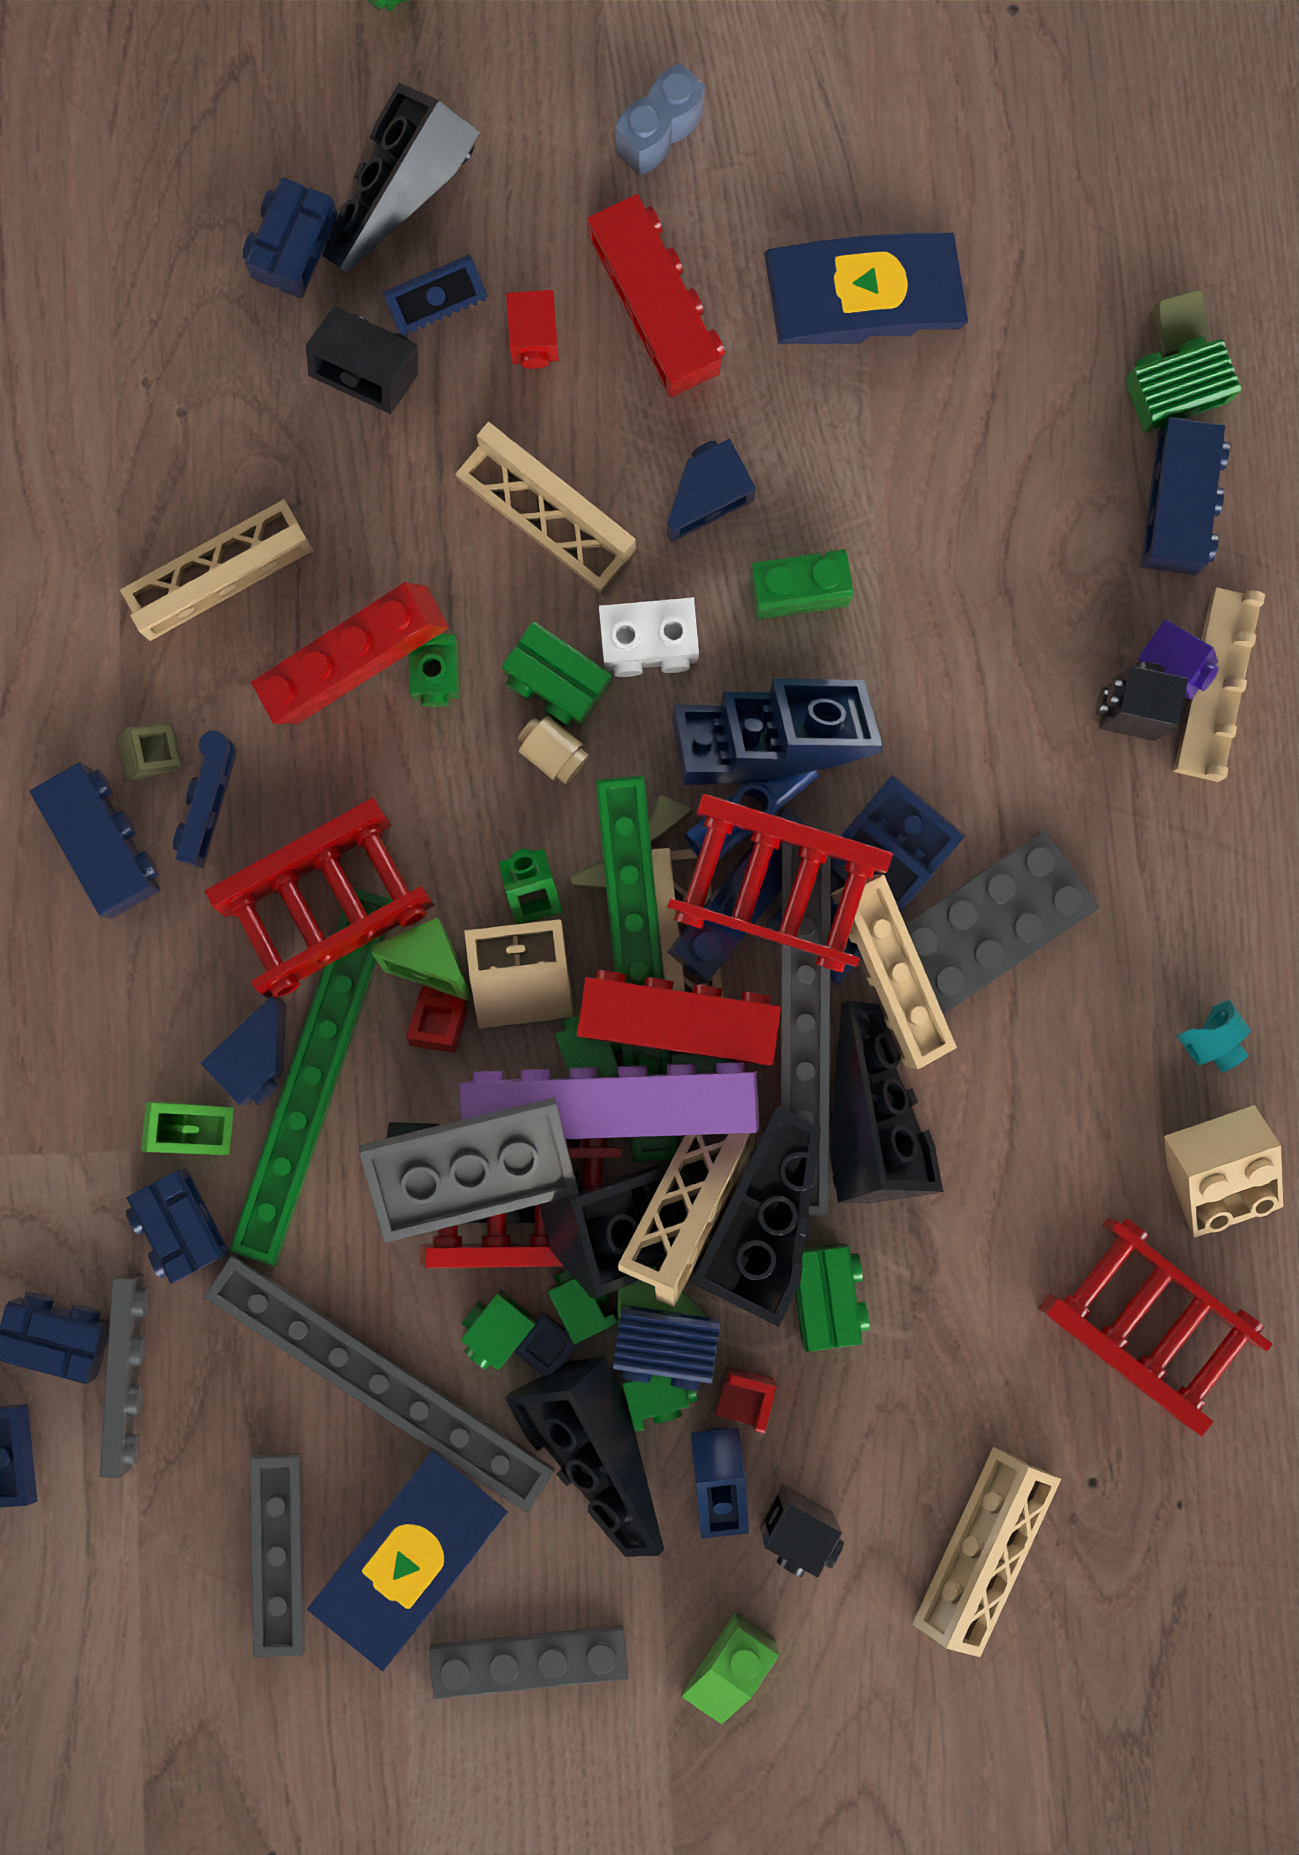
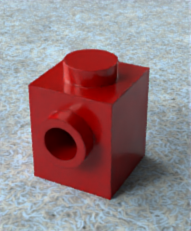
(532, 328)

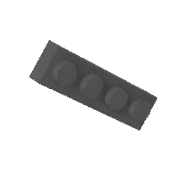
(122, 1393)
(277, 1555)
(528, 1662)

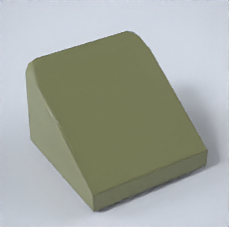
(1180, 320)
(148, 750)
(666, 816)
(590, 877)

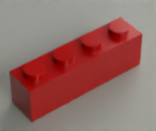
(654, 294)
(350, 654)
(679, 1020)

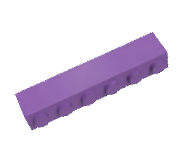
(628, 1102)

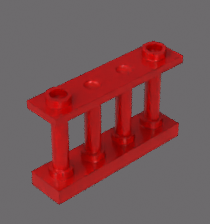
(813, 849)
(280, 874)
(496, 1246)
(1149, 1371)

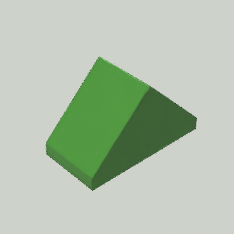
(424, 957)
(187, 1128)

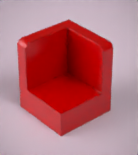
(746, 1398)

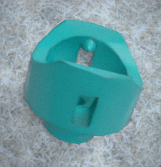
(1218, 1038)

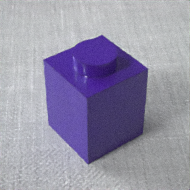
(1182, 656)

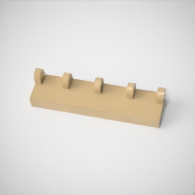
(1213, 712)
(898, 976)

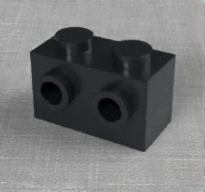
(362, 359)
(1142, 702)
(801, 1533)

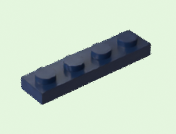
(707, 948)

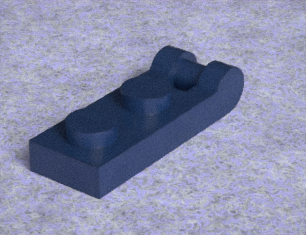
(206, 799)

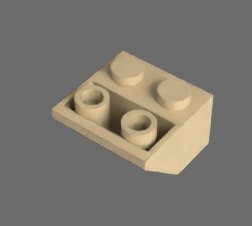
(519, 973)
(1225, 1170)

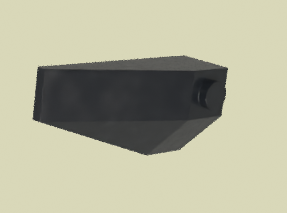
(413, 157)
(875, 1134)
(597, 1225)
(763, 1226)
(591, 1435)

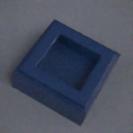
(546, 1346)

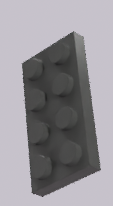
(998, 919)
(468, 1169)

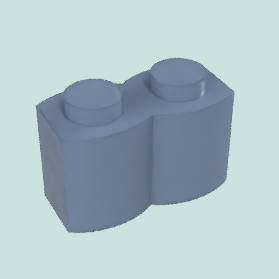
(660, 119)

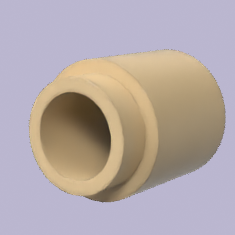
(552, 749)

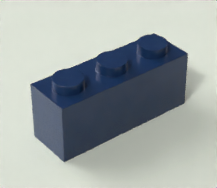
(1184, 496)
(96, 839)

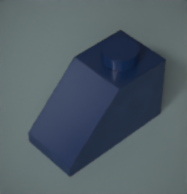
(709, 489)
(251, 1055)
(720, 1482)

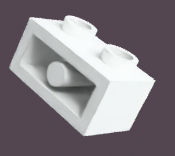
(649, 636)

